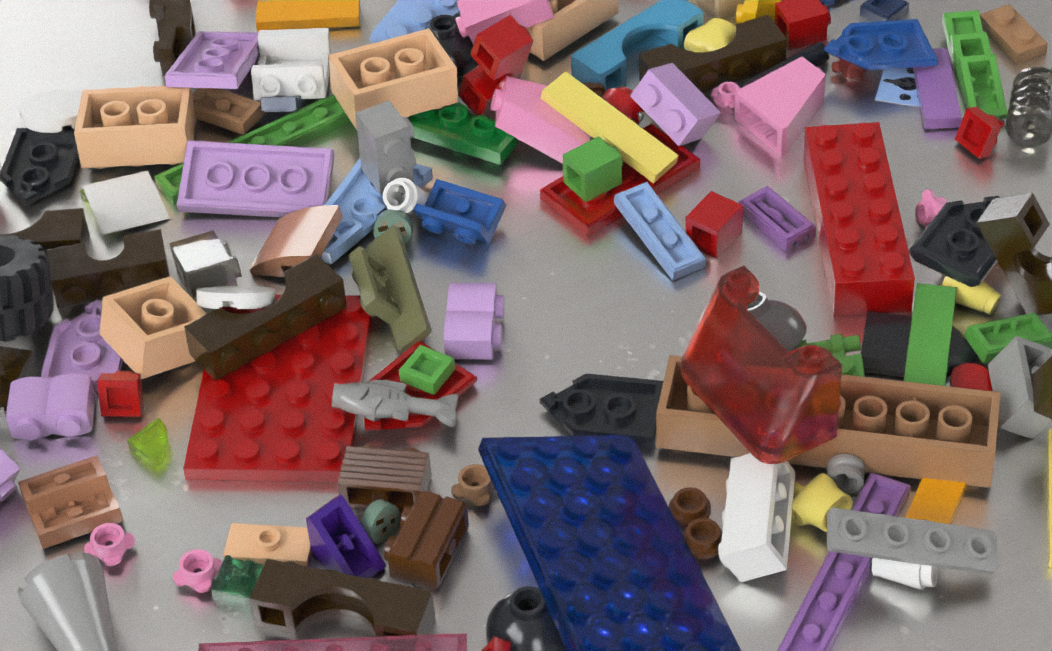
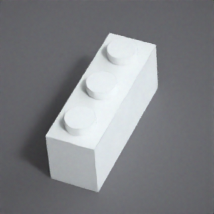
(757, 517)

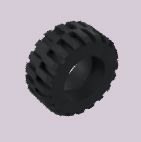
(24, 287)

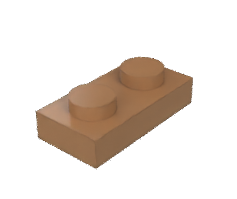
(1013, 34)
(226, 109)

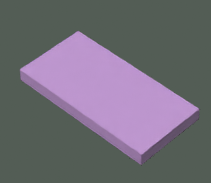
(215, 60)
(253, 178)

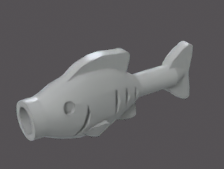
(388, 399)

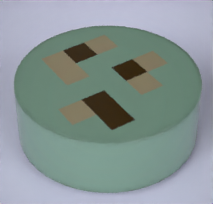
(394, 218)
(380, 520)

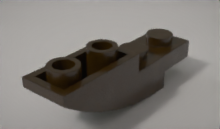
(174, 28)

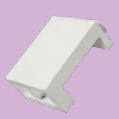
(292, 63)

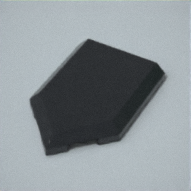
(39, 163)
(955, 243)
(887, 344)
(607, 406)

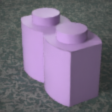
(472, 320)
(51, 406)

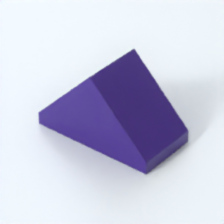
(341, 542)

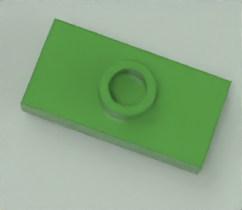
(992, 337)

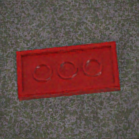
(601, 210)

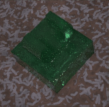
(236, 581)

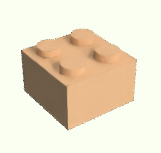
(149, 324)

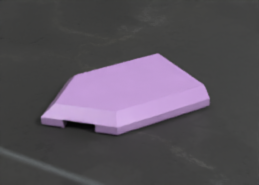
(80, 349)

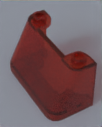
(760, 391)

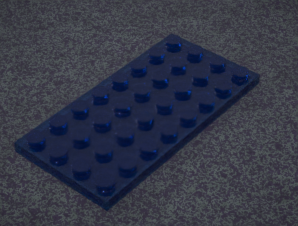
(604, 545)

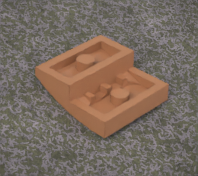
(296, 239)
(69, 501)

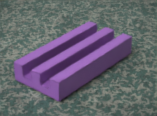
(771, 220)

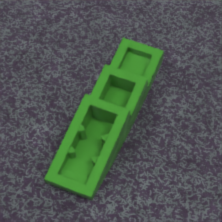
(973, 63)

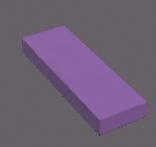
(938, 93)

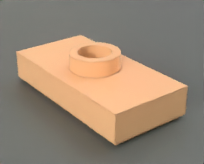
(268, 542)

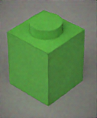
(592, 168)

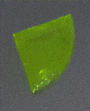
(151, 443)

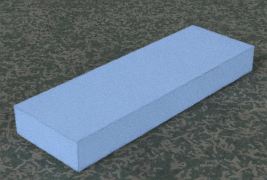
(660, 231)

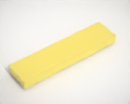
(603, 120)

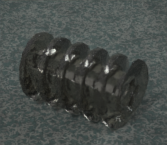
(1031, 107)

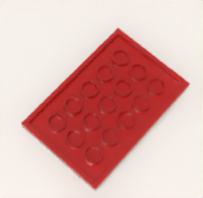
(277, 410)

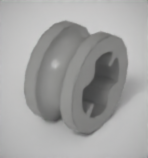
(847, 472)

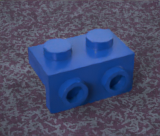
(461, 211)

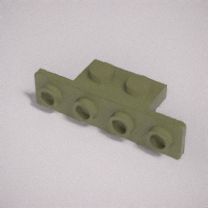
(390, 288)

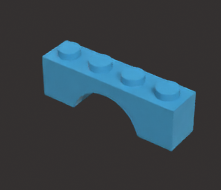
(655, 27)

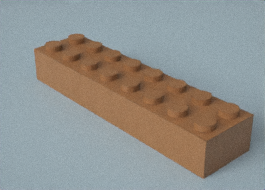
(884, 422)

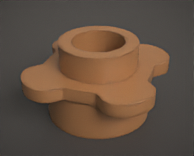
(473, 485)

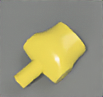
(710, 36)
(816, 499)

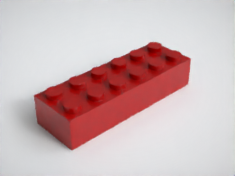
(858, 220)

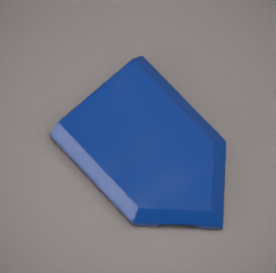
(884, 45)

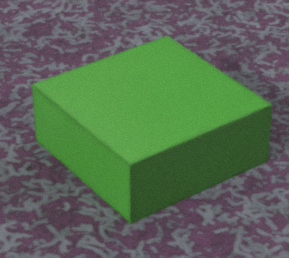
(427, 369)

